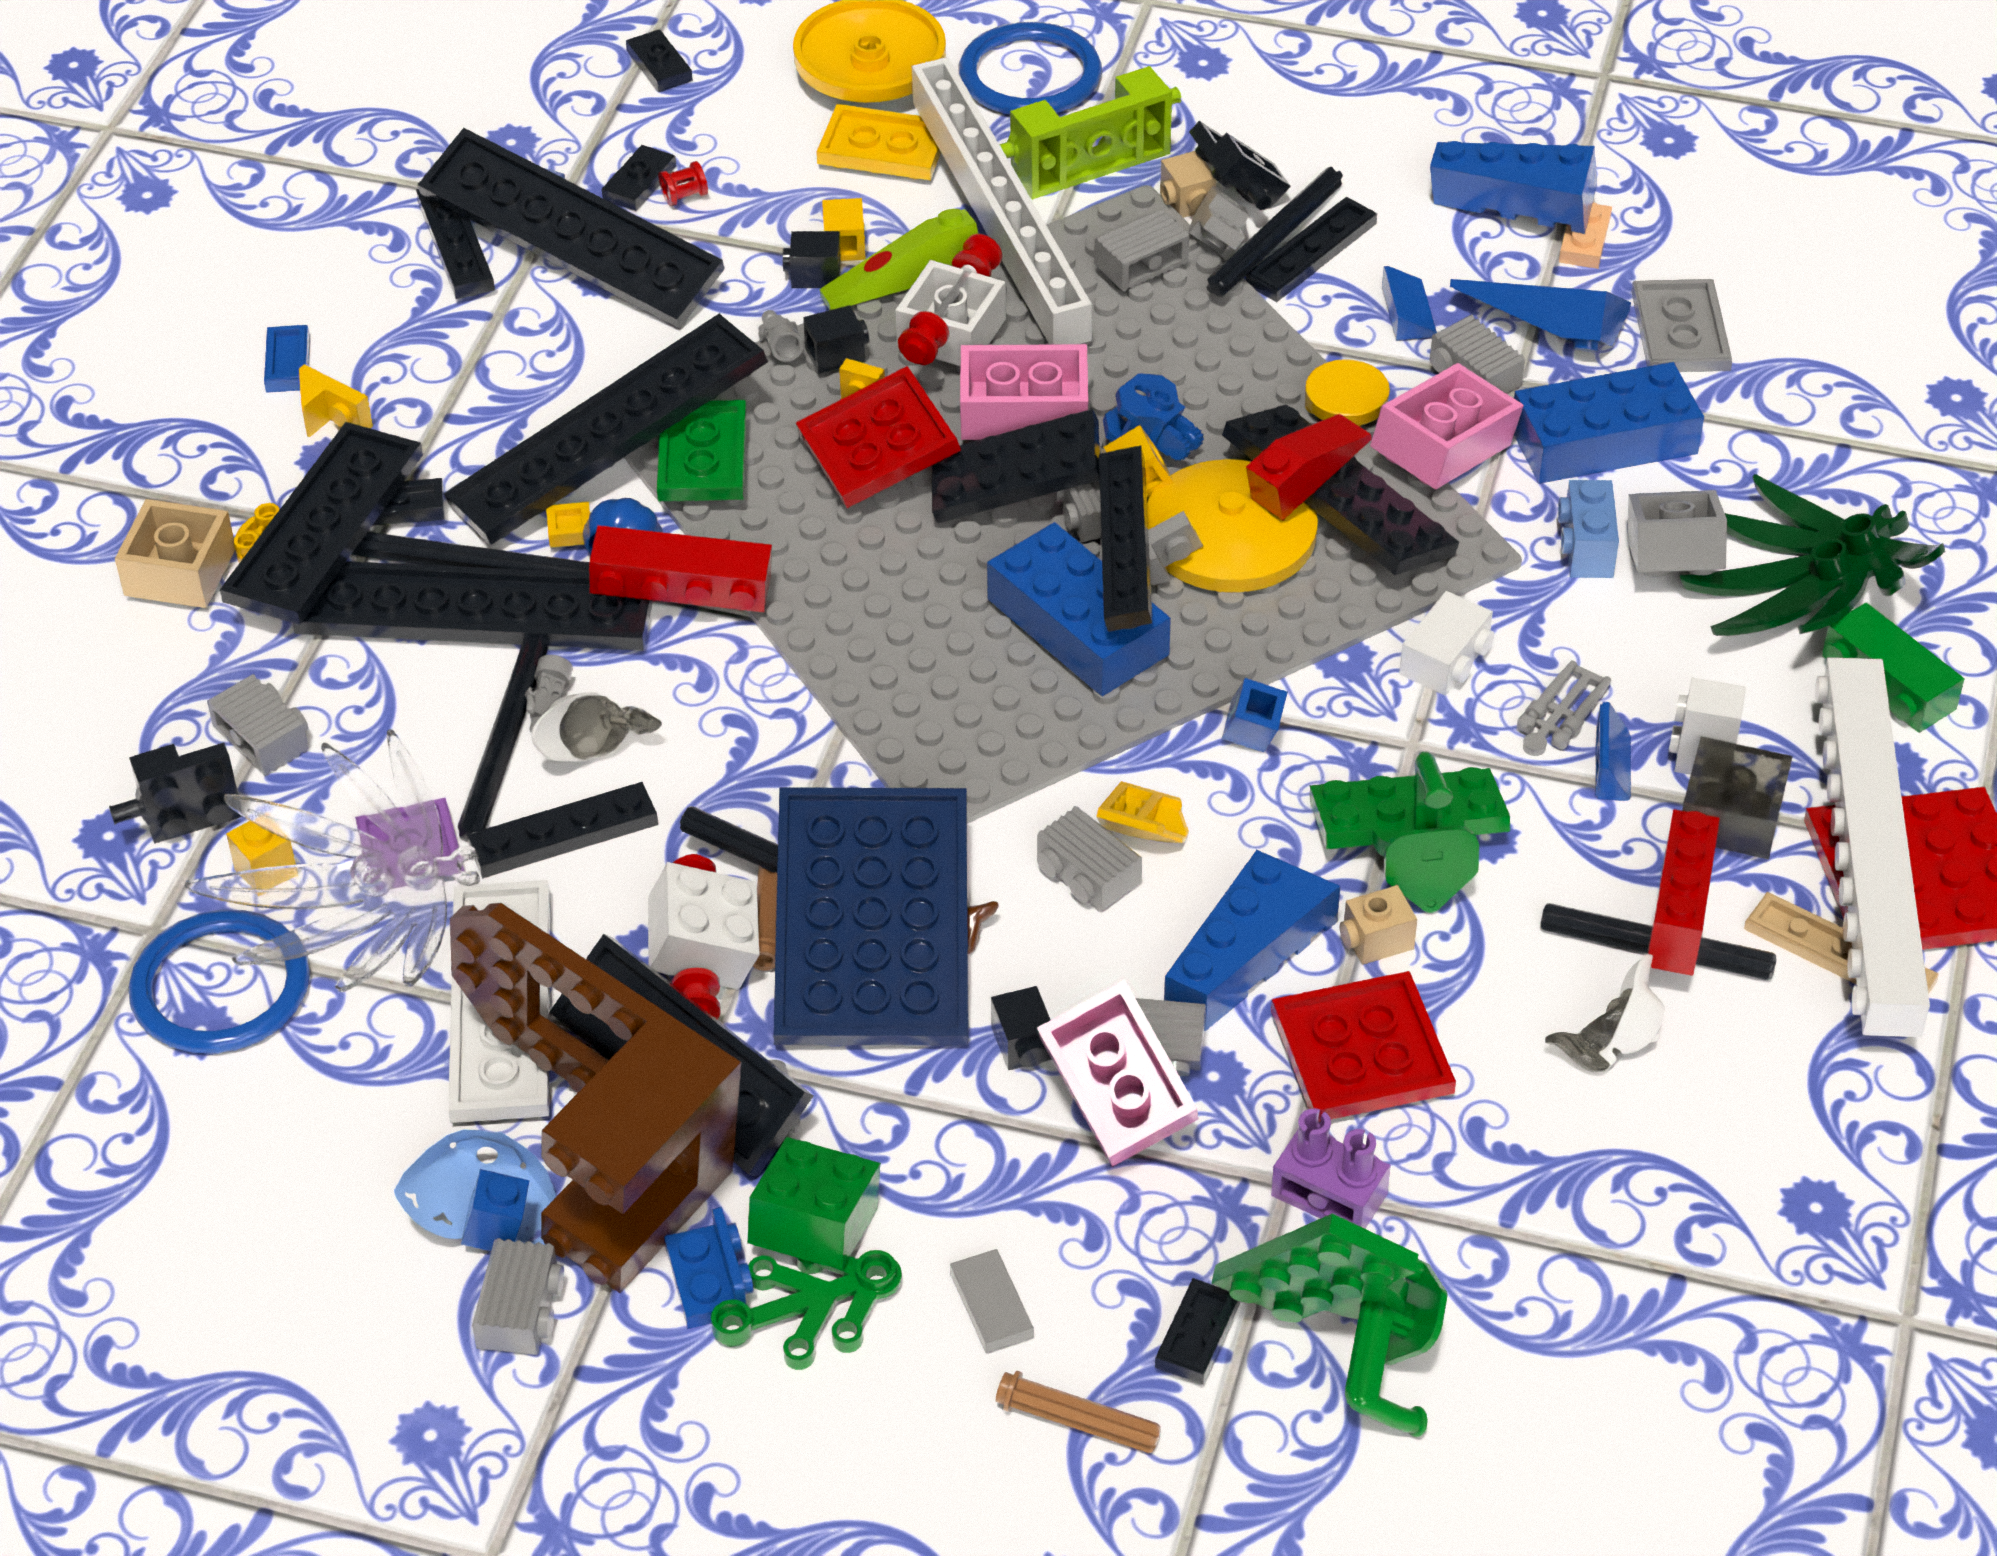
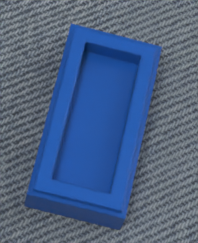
(285, 353)

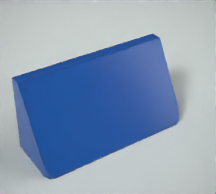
(1407, 305)
(1612, 756)

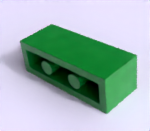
(1917, 681)

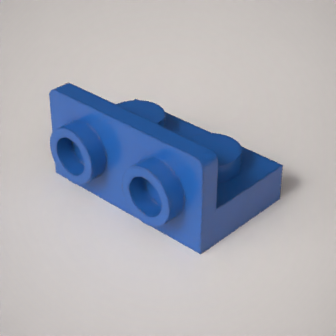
(707, 1268)

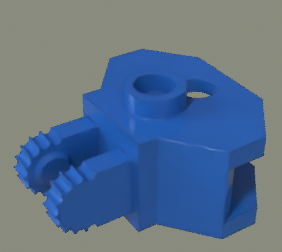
(1157, 414)

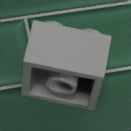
(1677, 532)

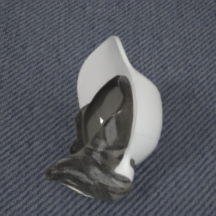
(587, 727)
(1625, 1027)

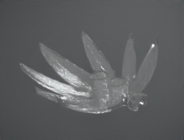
(390, 877)

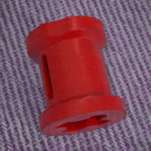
(692, 175)

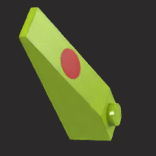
(902, 261)

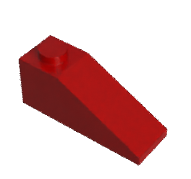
(1302, 463)

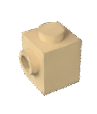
(1185, 182)
(1379, 925)

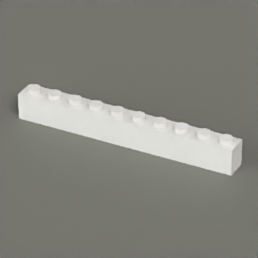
(1002, 204)
(1872, 849)

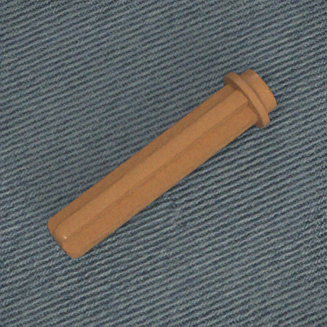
(766, 919)
(1077, 1412)

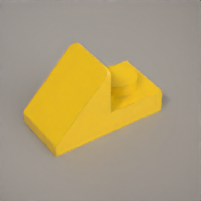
(331, 400)

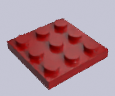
(877, 436)
(1363, 1046)

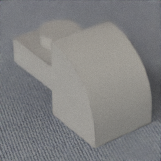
(1219, 221)
(1170, 543)

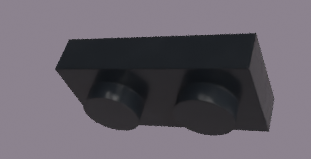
(415, 502)

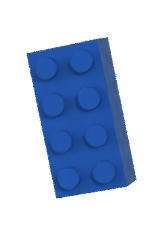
(1608, 422)
(1056, 596)

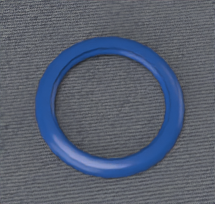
(1030, 31)
(227, 1039)

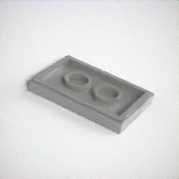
(1682, 324)

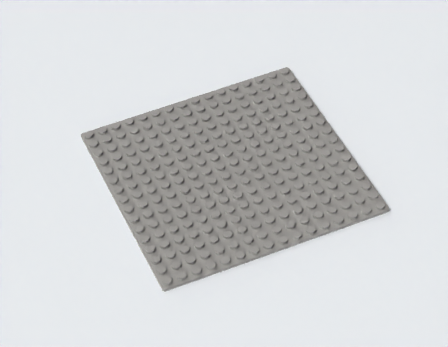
(894, 610)

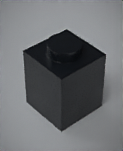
(813, 258)
(834, 337)
(1015, 1026)

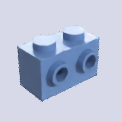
(1589, 529)

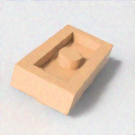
(1587, 248)

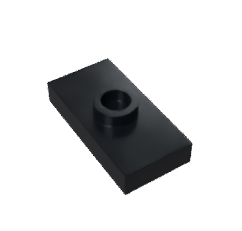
(659, 60)
(638, 177)
(1197, 1331)

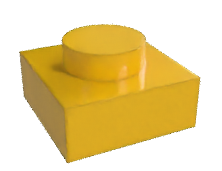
(857, 375)
(567, 523)

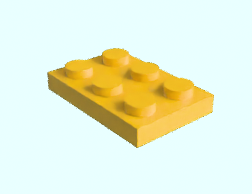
(878, 143)

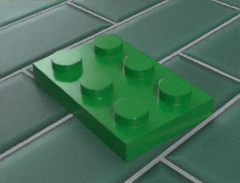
(704, 454)

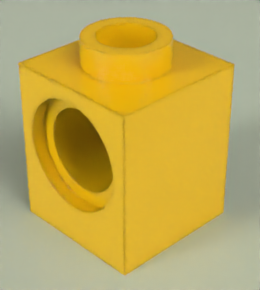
(1155, 468)

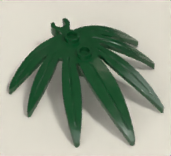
(1834, 571)

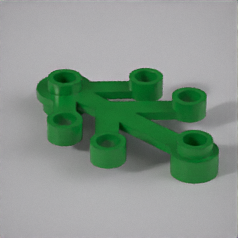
(813, 1297)

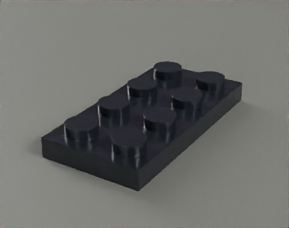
(1017, 466)

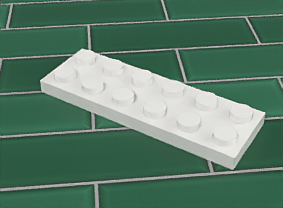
(485, 1074)

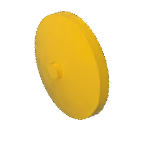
(866, 48)
(1241, 540)

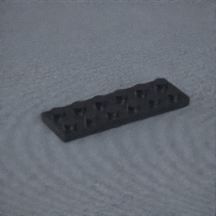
(1354, 499)
(321, 523)
(767, 1096)

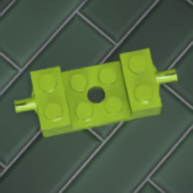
(1058, 151)

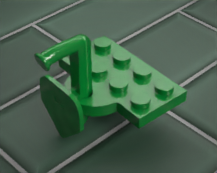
(1417, 823)
(1356, 1276)

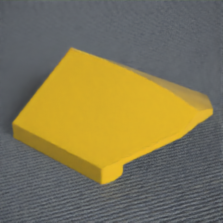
(1143, 814)

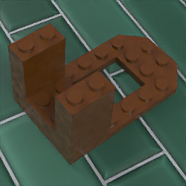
(644, 1129)

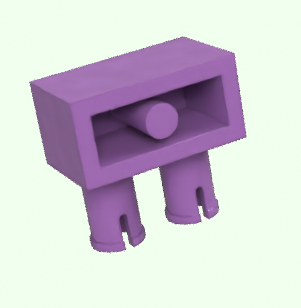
(1330, 1175)

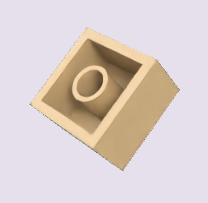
(175, 553)

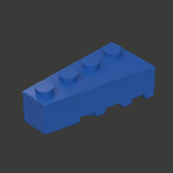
(1517, 180)
(1251, 931)

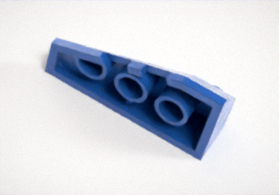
(1573, 314)

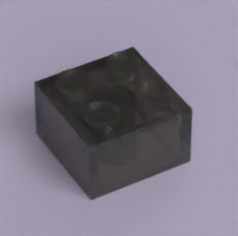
(1741, 788)

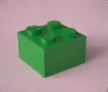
(813, 1203)

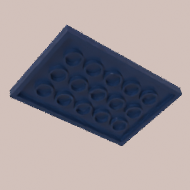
(871, 917)

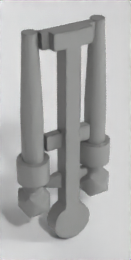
(1536, 743)

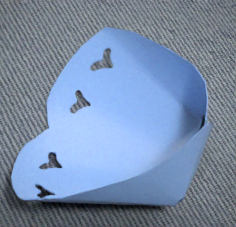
(447, 1176)

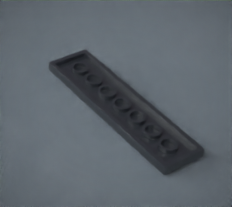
(571, 227)
(605, 428)
(475, 607)

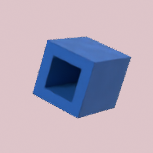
(1254, 715)
(494, 1209)

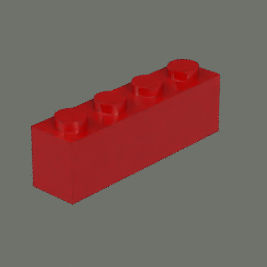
(680, 568)
(1683, 891)

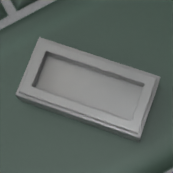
(991, 1300)

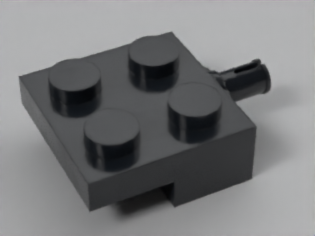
(1241, 166)
(179, 792)

